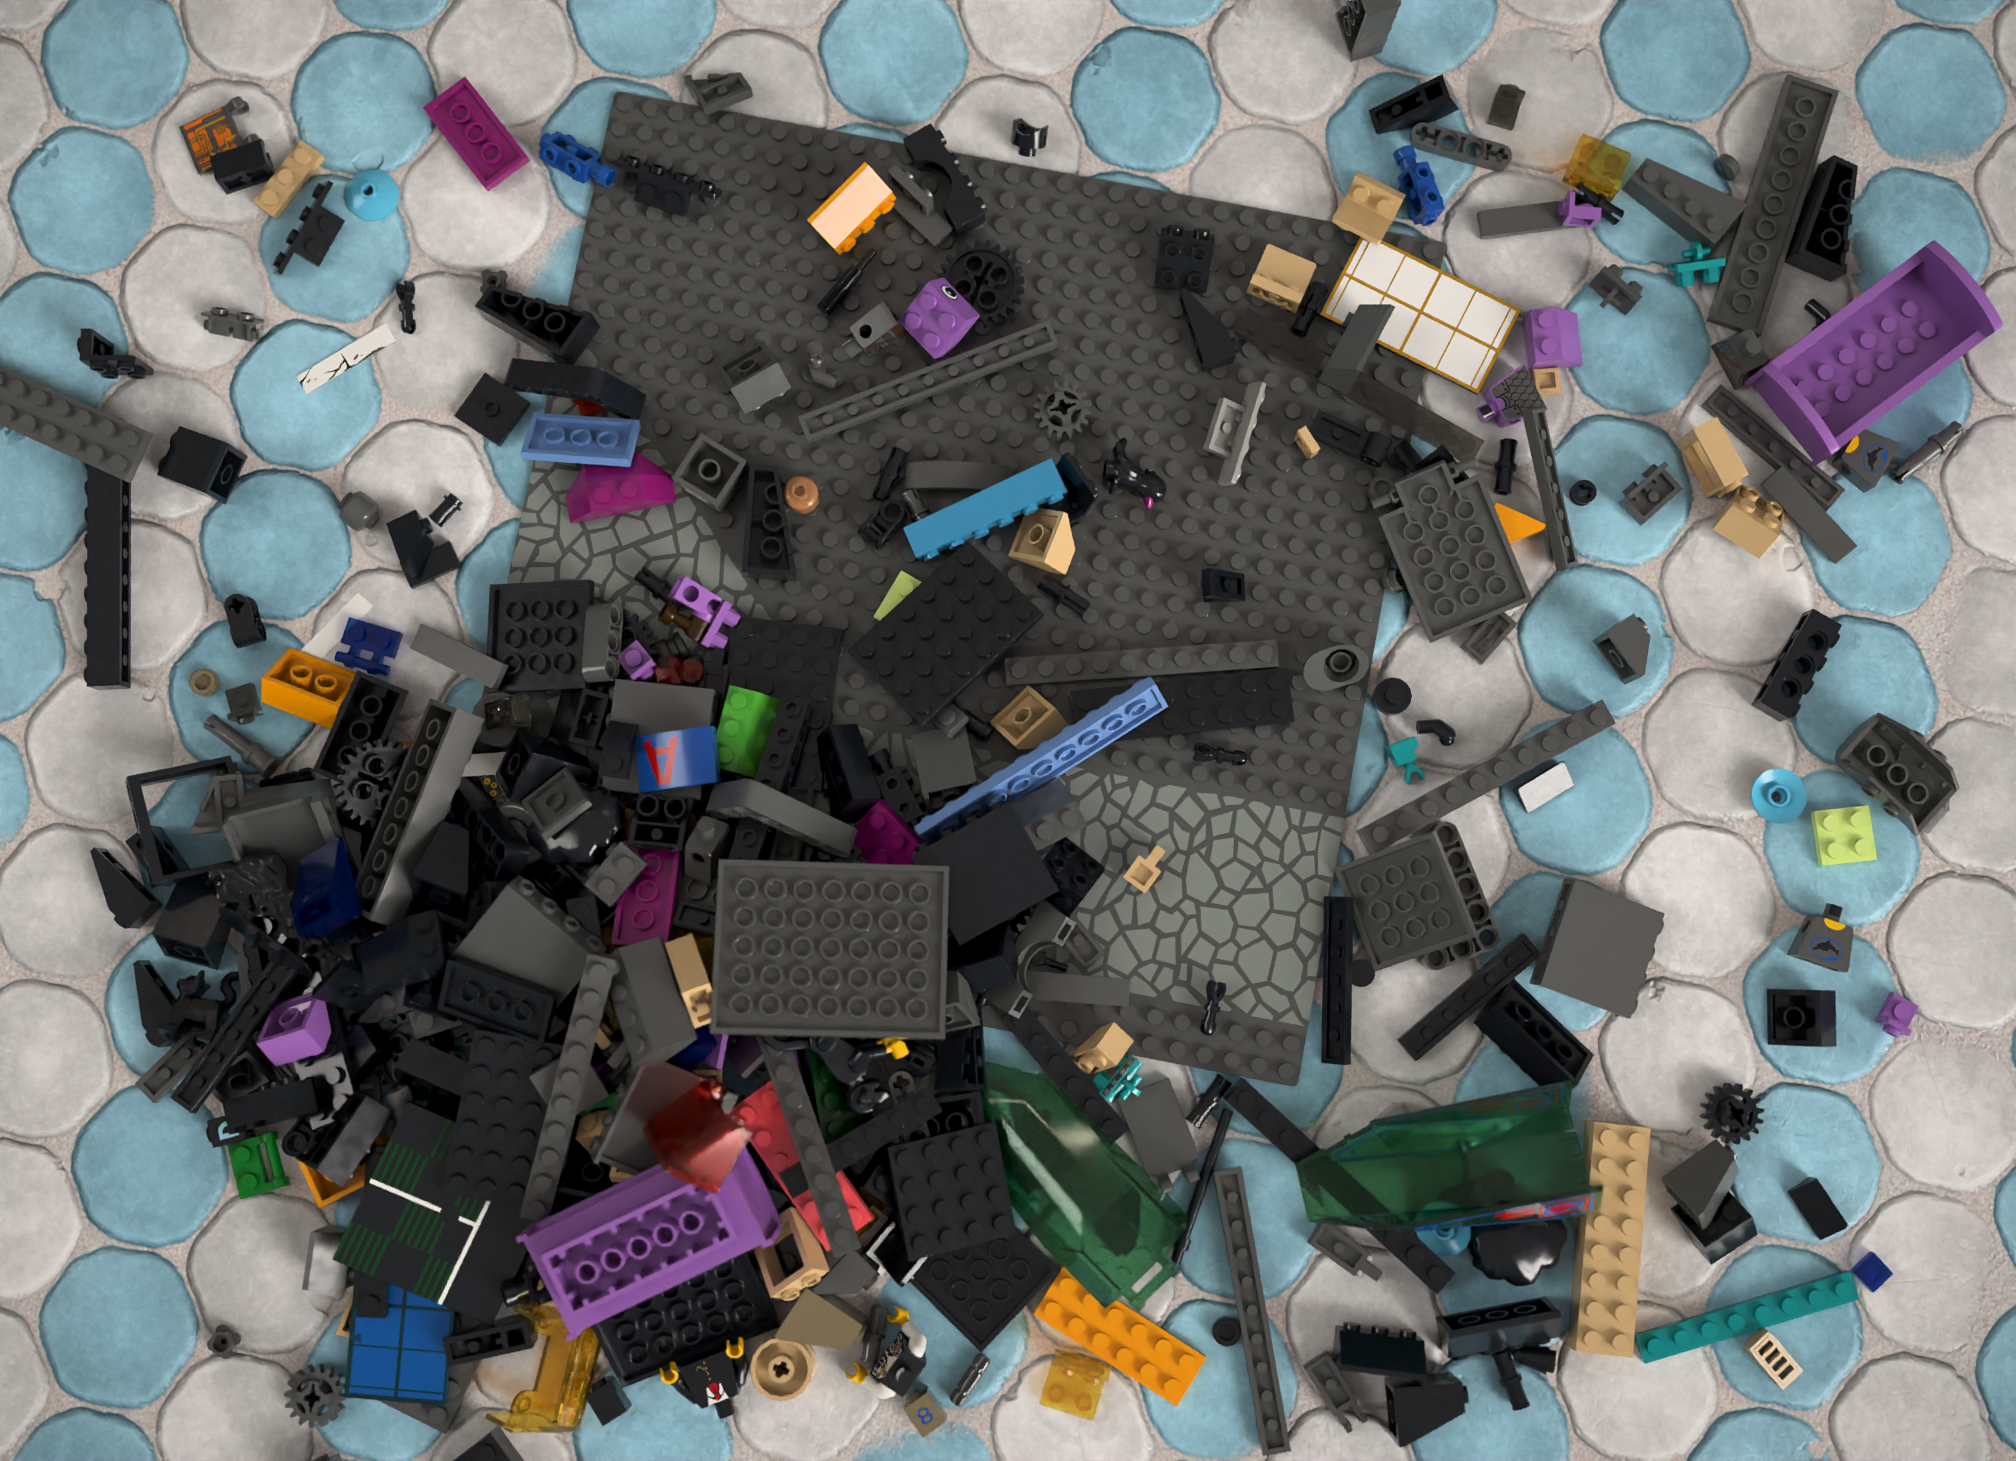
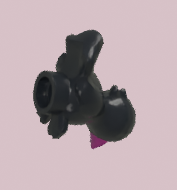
(1125, 475)

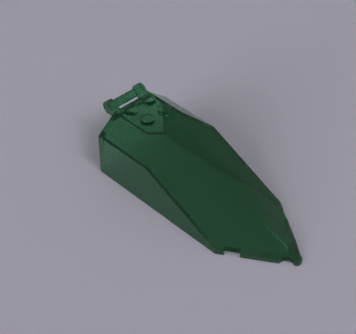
(1080, 1188)

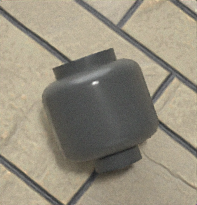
(358, 511)

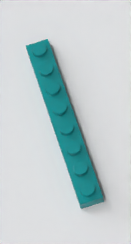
(1746, 1316)

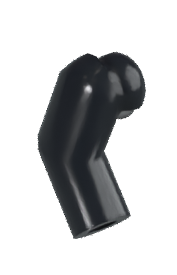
(1437, 727)

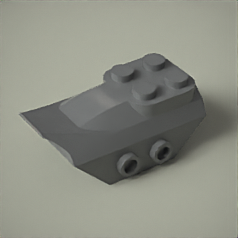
(1899, 771)

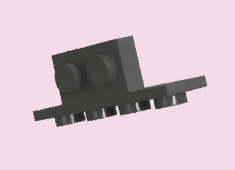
(913, 202)

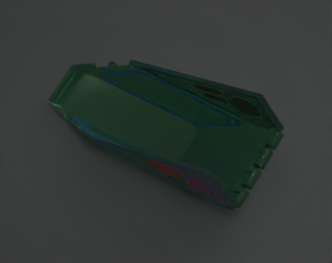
(1454, 1166)

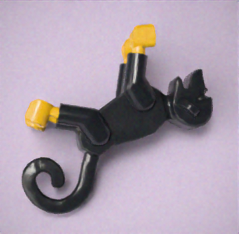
(848, 1064)

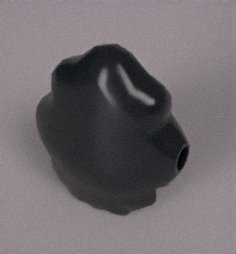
(588, 835)
(1517, 1249)

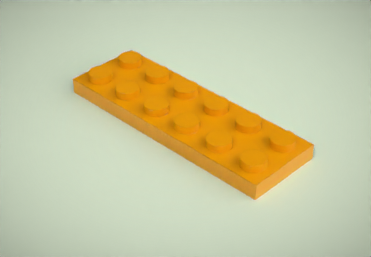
(1121, 1337)

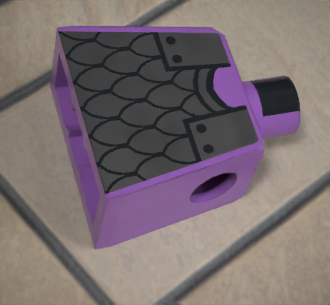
(1509, 398)

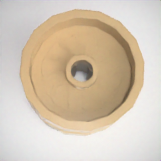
(780, 1382)

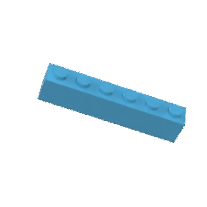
(985, 510)

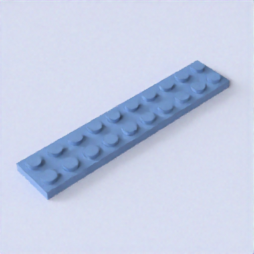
(1050, 758)

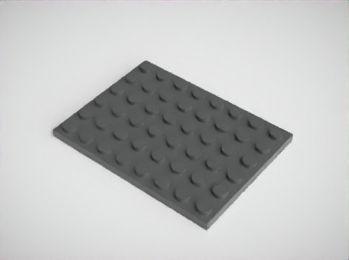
(830, 950)

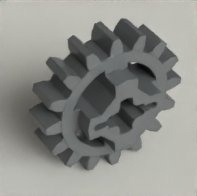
(1073, 407)
(306, 1404)

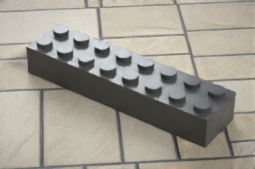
(415, 810)

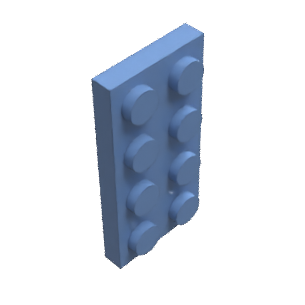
(581, 439)

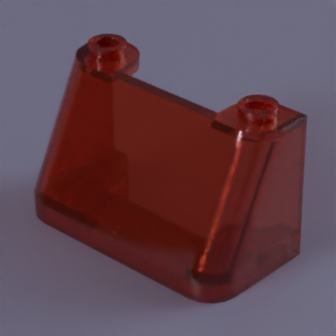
(697, 1137)

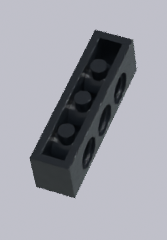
(1770, 696)

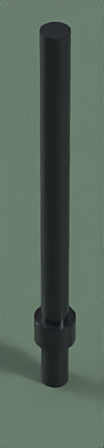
(1183, 1242)

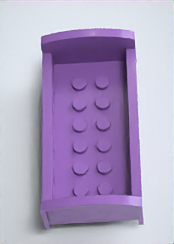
(1876, 351)
(646, 1239)

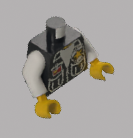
(900, 1362)

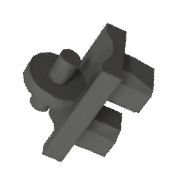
(1615, 290)

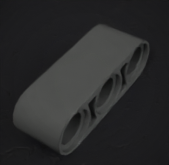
(602, 642)

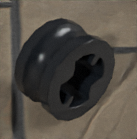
(1583, 484)

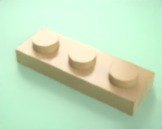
(288, 180)

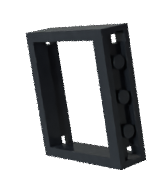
(134, 788)

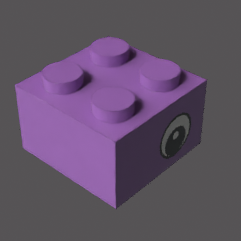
(938, 317)

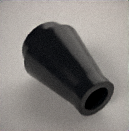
(1536, 1357)

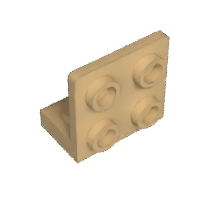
(1368, 208)
(1281, 278)

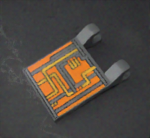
(215, 134)

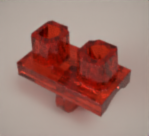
(679, 672)

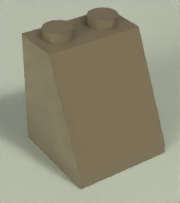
(823, 1321)

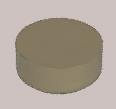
(204, 682)

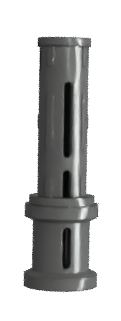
(250, 752)

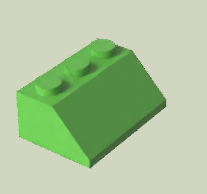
(745, 730)

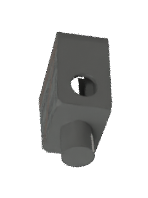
(882, 326)
(1740, 356)

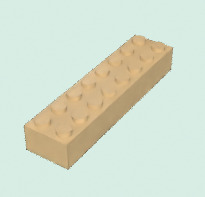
(1610, 1240)

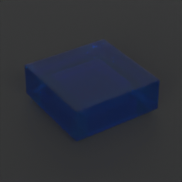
(1871, 1271)

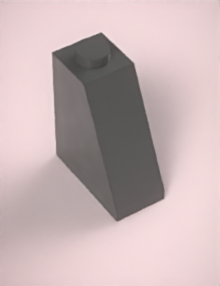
(1703, 1181)

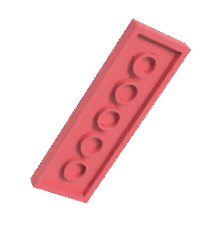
(775, 1146)

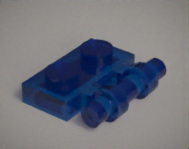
(371, 638)

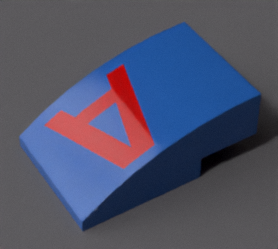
(678, 759)

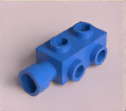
(574, 159)
(1424, 192)

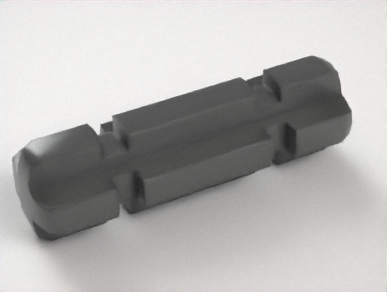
(970, 1380)

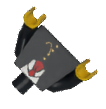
(711, 1378)

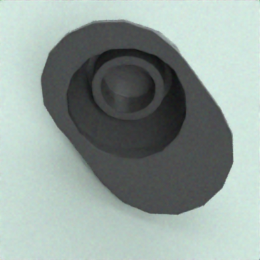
(1335, 666)

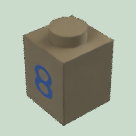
(924, 1411)

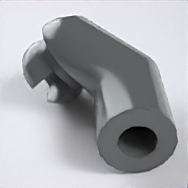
(818, 371)

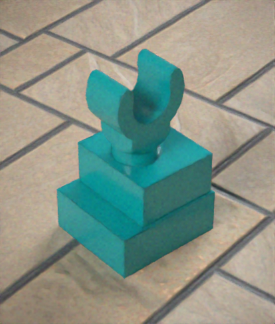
(1403, 754)

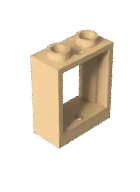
(1712, 458)
(691, 978)
(810, 1251)

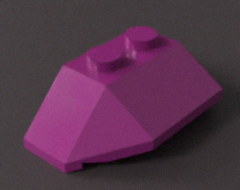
(616, 490)

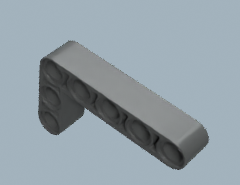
(782, 812)
(1475, 896)

